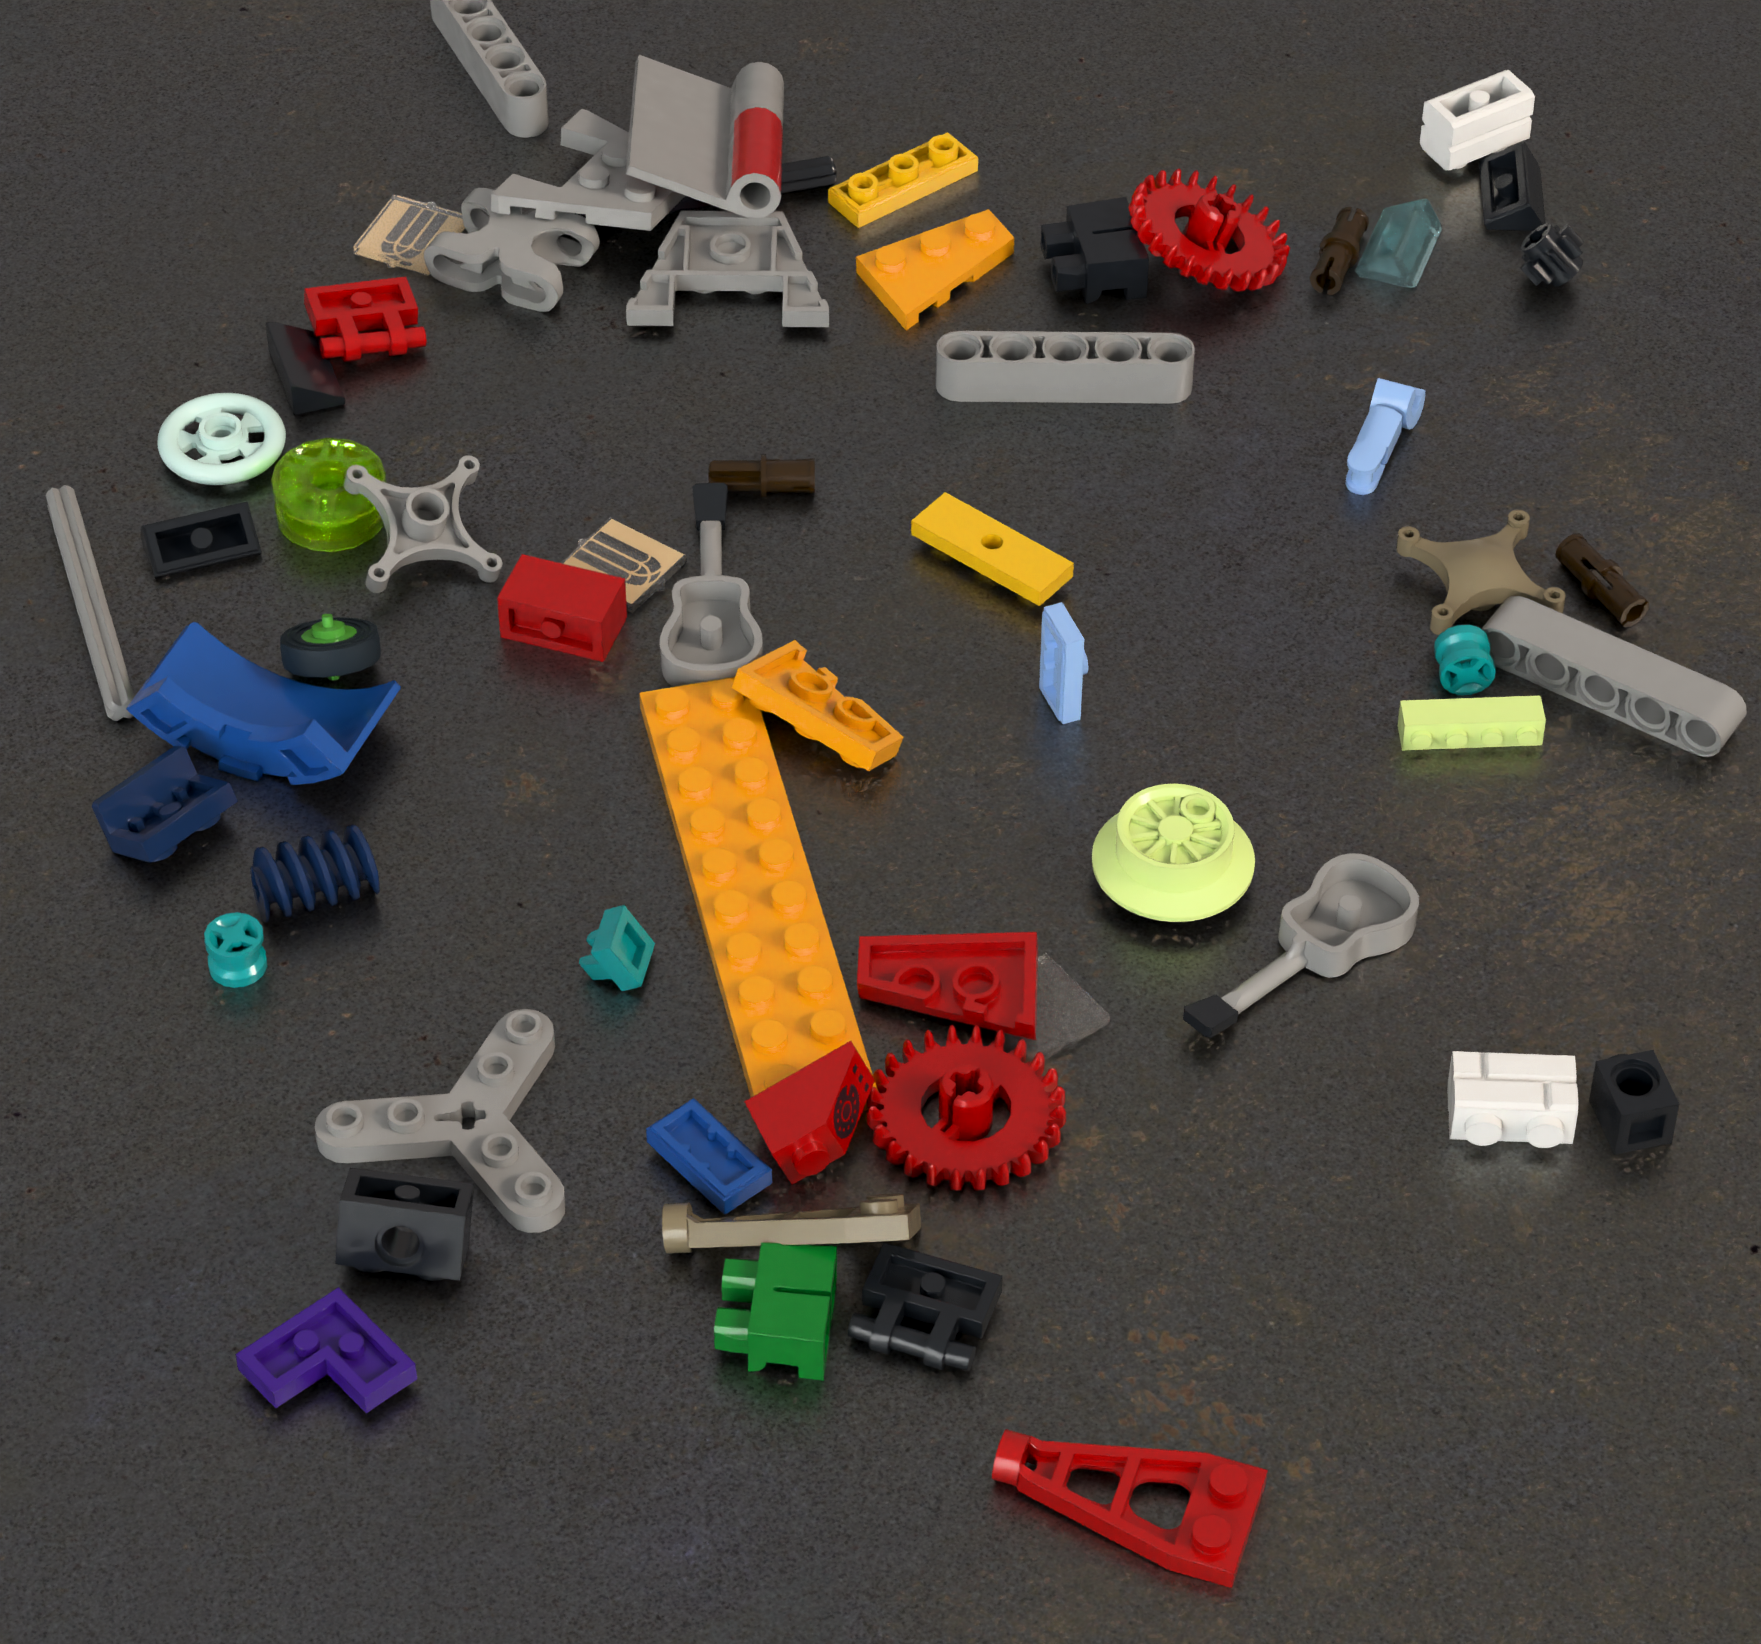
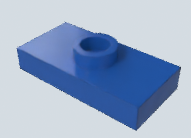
(709, 1156)

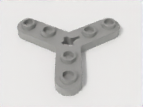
(492, 1151)

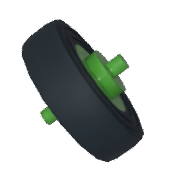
(330, 647)

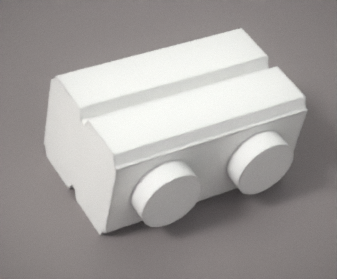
(1477, 120)
(1512, 1098)

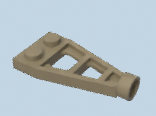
(877, 1219)

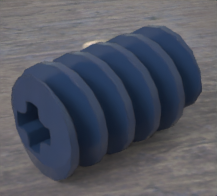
(312, 871)

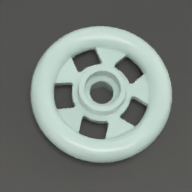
(221, 438)

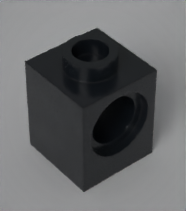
(1633, 1102)

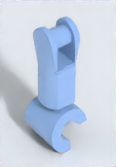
(1390, 410)

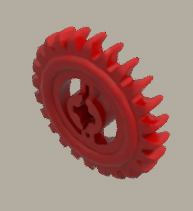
(1211, 224)
(968, 1084)

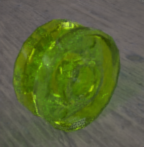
(312, 497)

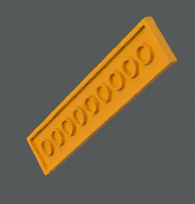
(749, 880)

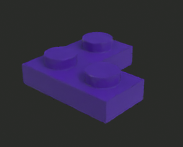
(331, 1340)

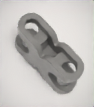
(511, 252)

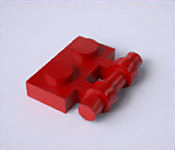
(364, 307)

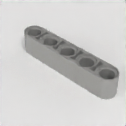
(495, 63)
(1064, 367)
(1613, 676)

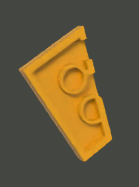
(931, 264)
(816, 709)

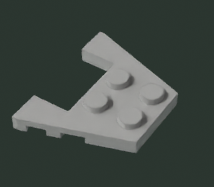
(598, 188)
(729, 254)

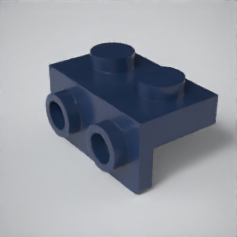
(161, 807)

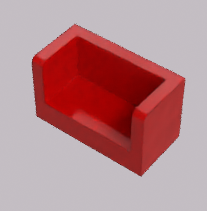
(562, 607)

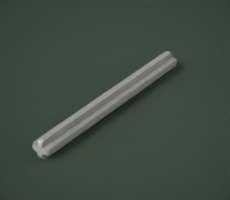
(90, 602)

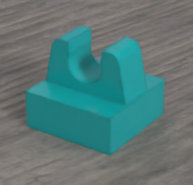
(618, 950)

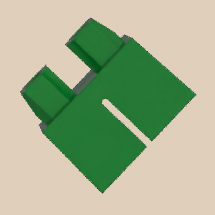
(790, 1307)

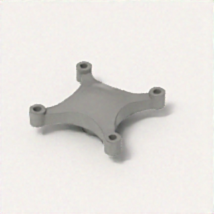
(422, 523)

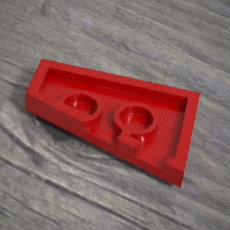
(956, 977)

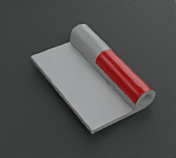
(709, 137)

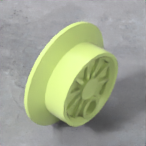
(1173, 855)

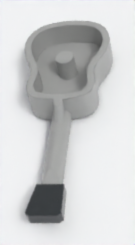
(711, 614)
(1348, 914)

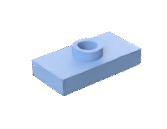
(1062, 663)

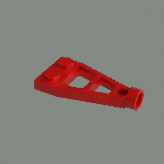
(1214, 1523)

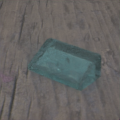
(1401, 244)

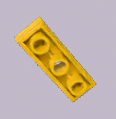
(902, 180)
(992, 548)

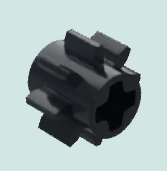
(1552, 254)

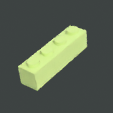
(1471, 722)

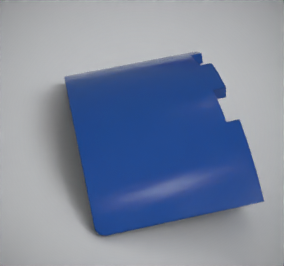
(252, 716)

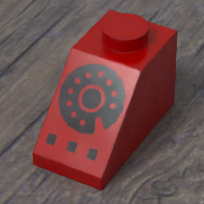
(813, 1112)

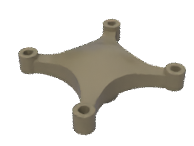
(1477, 571)

